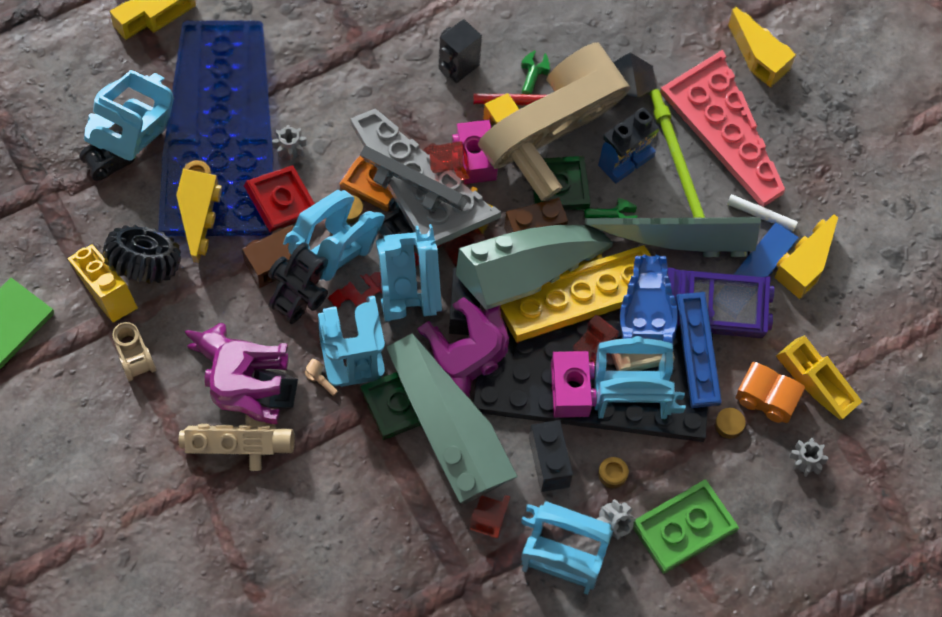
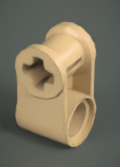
(132, 355)

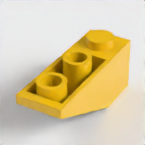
(762, 51)
(196, 200)
(805, 265)
(103, 284)

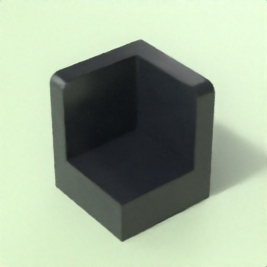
(288, 388)

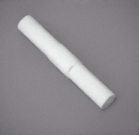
(762, 212)

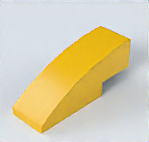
(137, 14)
(819, 377)

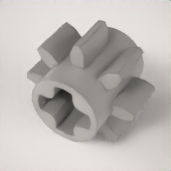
(289, 143)
(809, 464)
(618, 516)

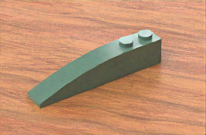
(690, 234)
(525, 260)
(452, 423)

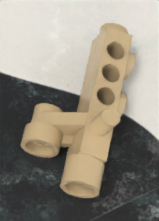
(251, 439)

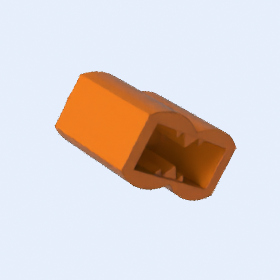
(769, 392)

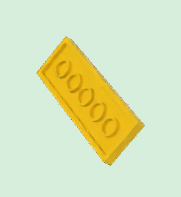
(574, 297)

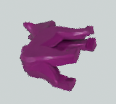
(470, 356)
(232, 370)

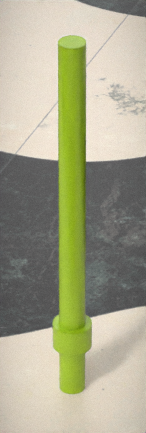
(663, 116)

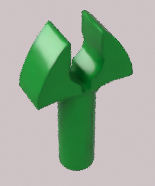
(533, 71)
(616, 212)

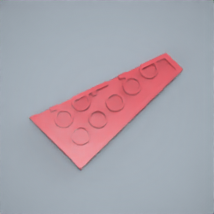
(721, 118)

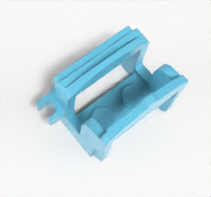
(139, 121)
(346, 240)
(399, 274)
(361, 352)
(637, 385)
(561, 559)

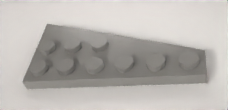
(447, 221)

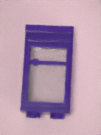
(734, 302)

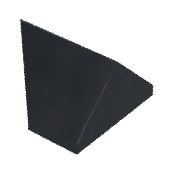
(637, 74)

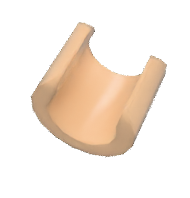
(313, 373)

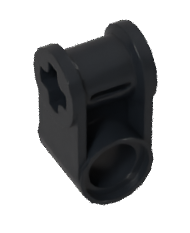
(106, 161)

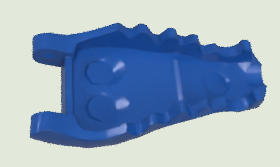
(649, 306)

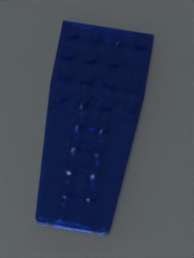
(219, 119)

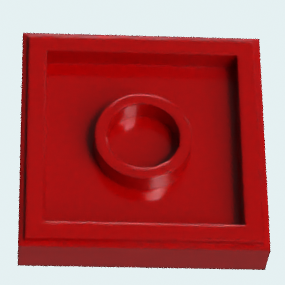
(279, 197)

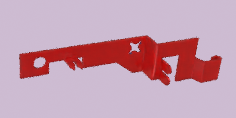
(349, 291)

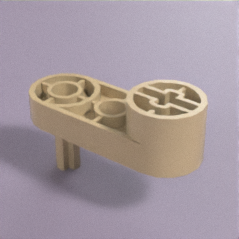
(583, 90)

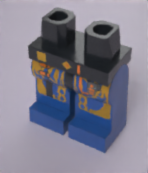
(628, 145)

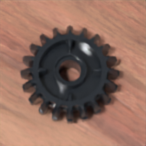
(141, 254)

